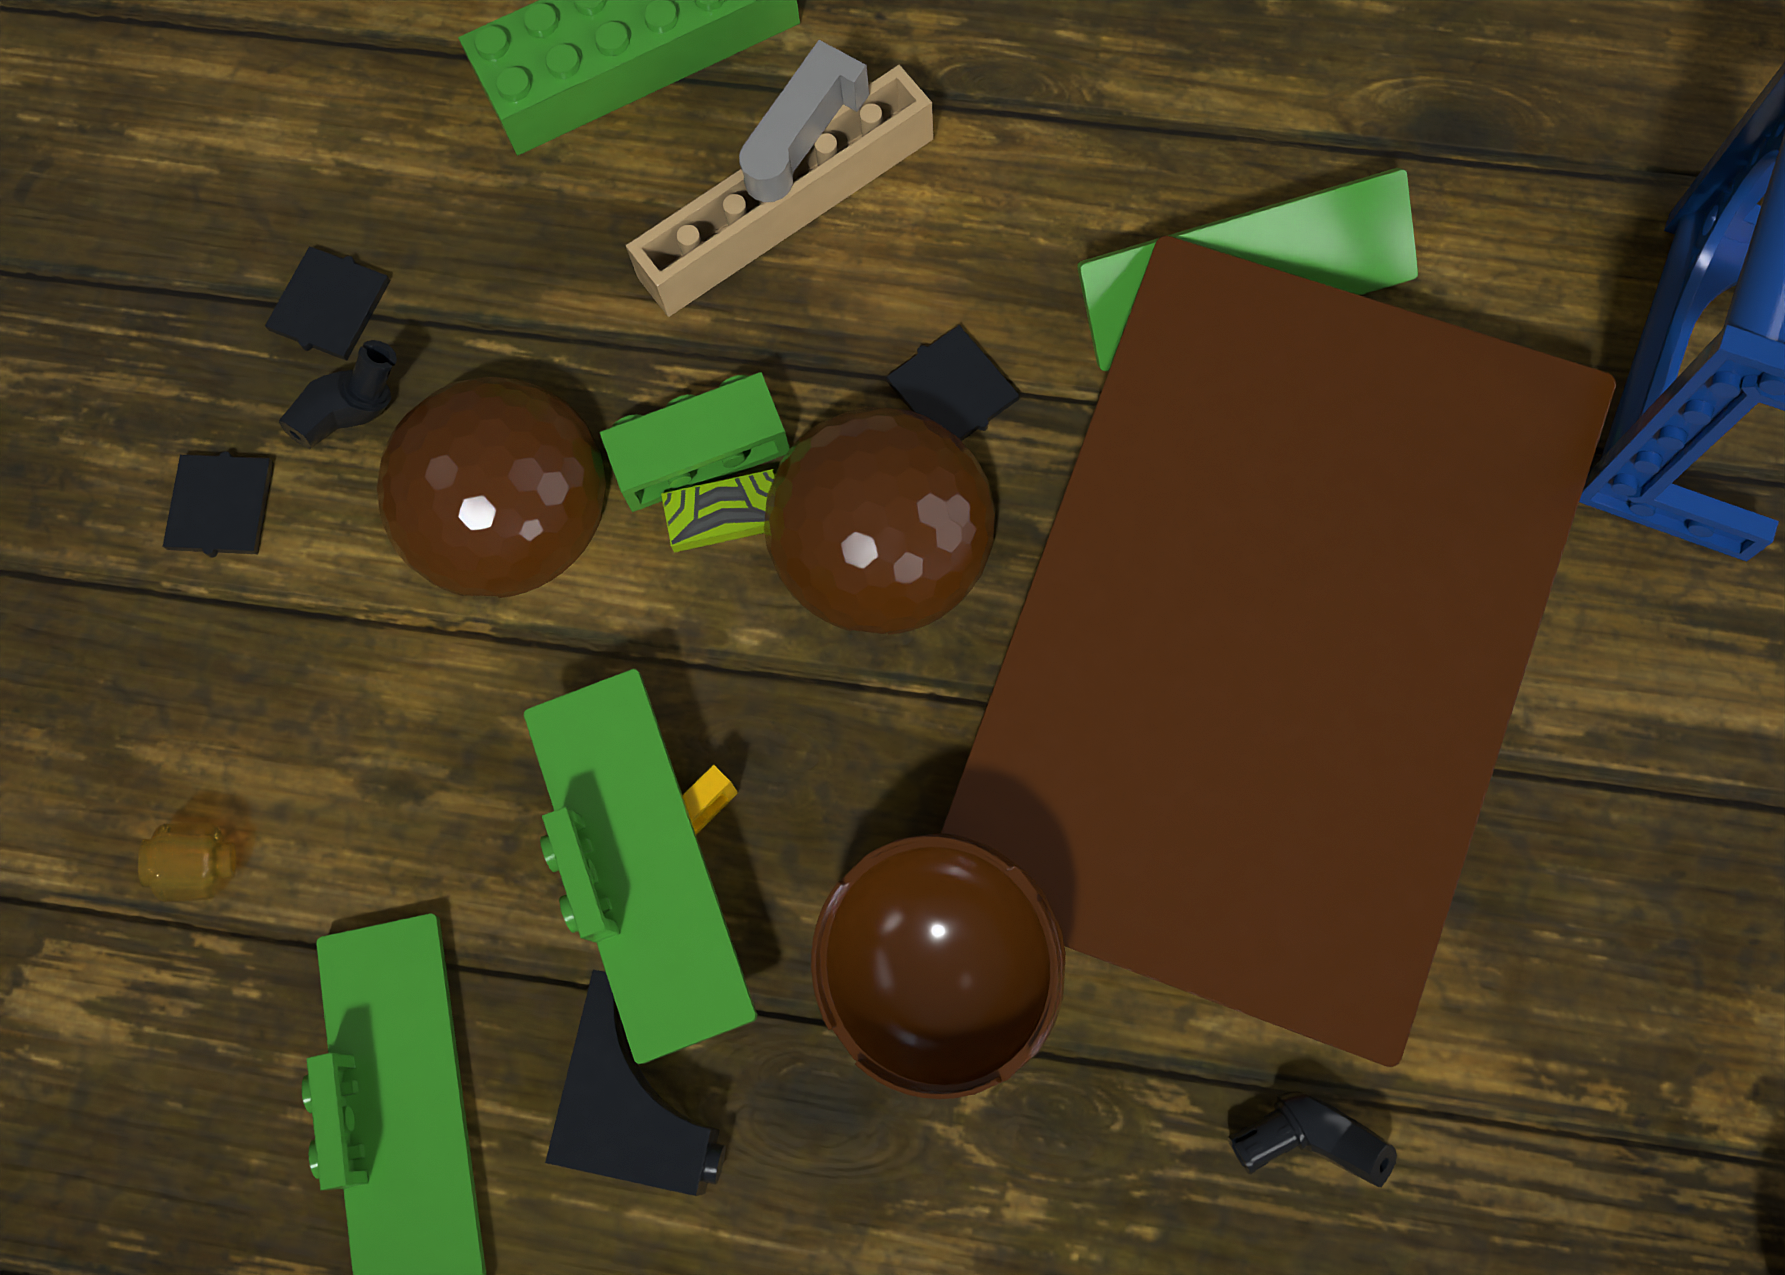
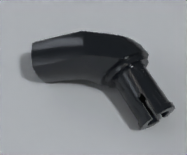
(342, 397)
(1319, 1129)

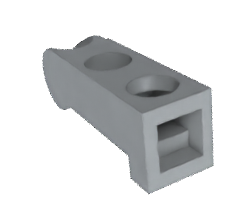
(799, 118)

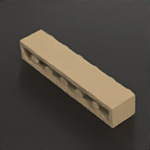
(731, 228)

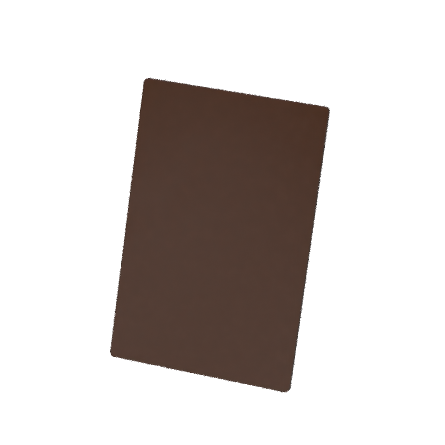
(1280, 641)

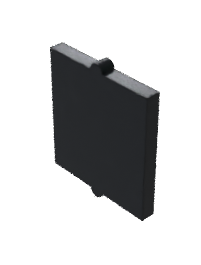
(328, 303)
(953, 384)
(218, 504)

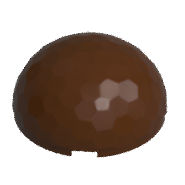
(491, 487)
(879, 520)
(938, 966)

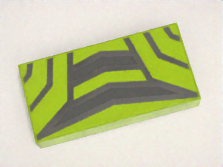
(717, 511)

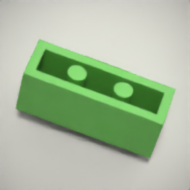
(695, 440)

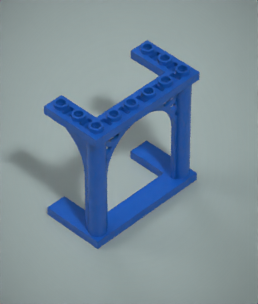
(1674, 420)

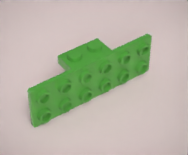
(1339, 236)
(635, 868)
(393, 1103)

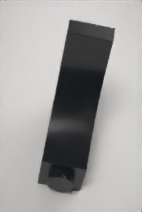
(616, 1121)

